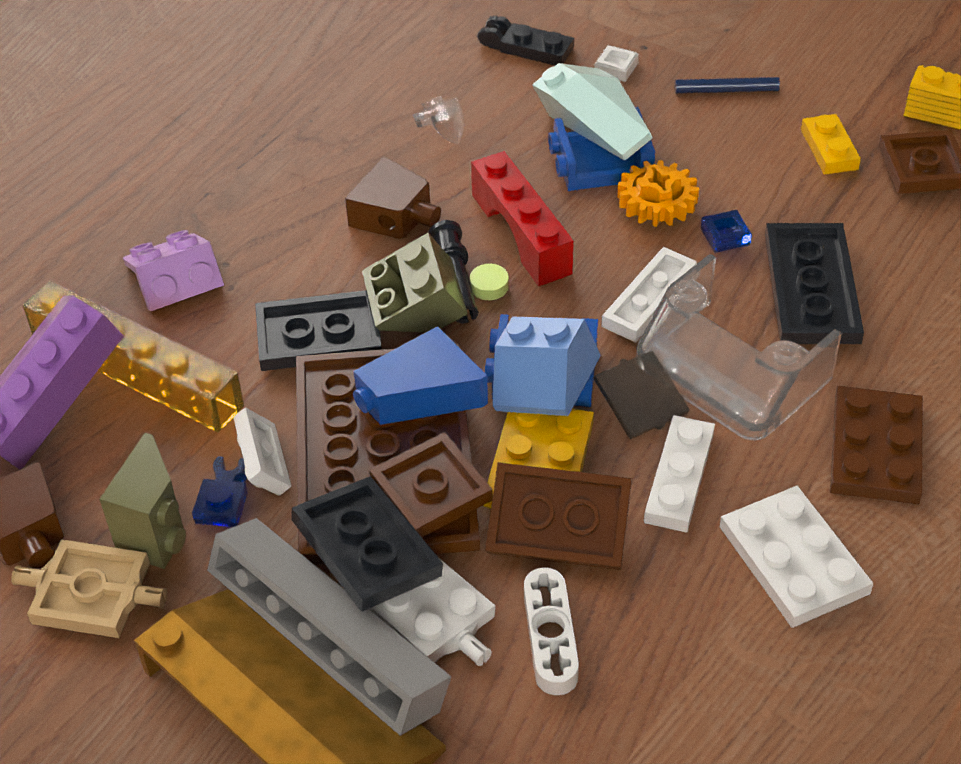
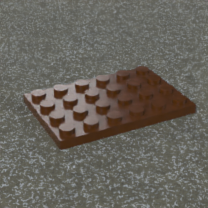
(342, 443)

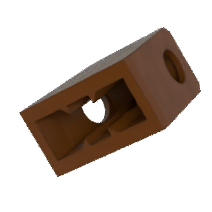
(391, 201)
(27, 518)

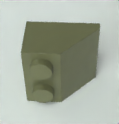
(143, 506)

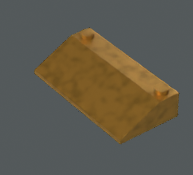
(272, 690)

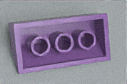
(51, 375)

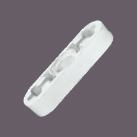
(542, 646)

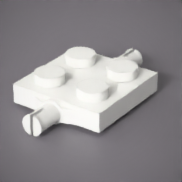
(440, 617)

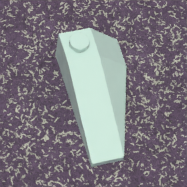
(593, 107)

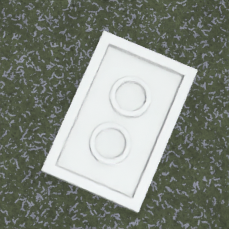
(795, 556)

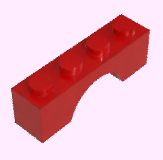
(540, 237)

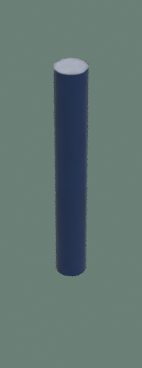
(727, 85)

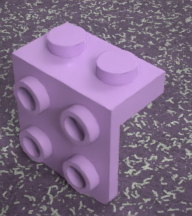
(174, 269)

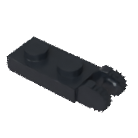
(525, 41)

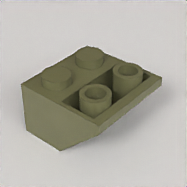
(414, 288)

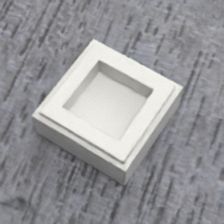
(617, 62)

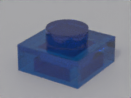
(725, 231)

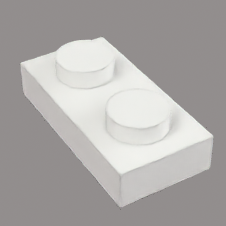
(261, 452)

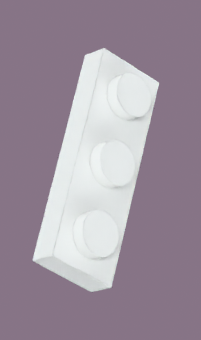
(638, 302)
(679, 474)

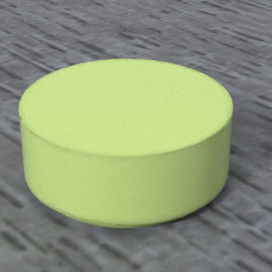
(489, 281)

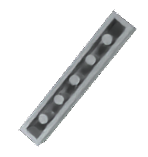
(328, 626)

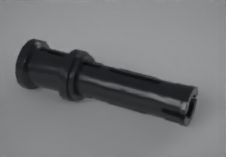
(448, 236)

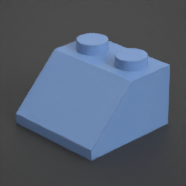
(542, 365)

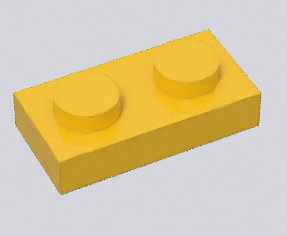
(830, 144)

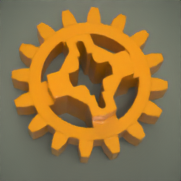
(658, 193)

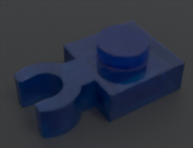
(222, 499)

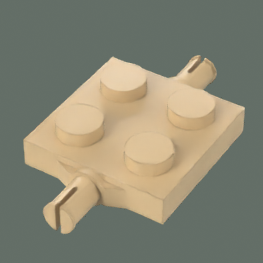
(89, 588)

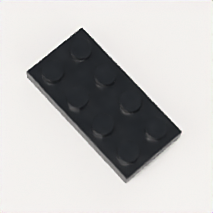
(812, 282)

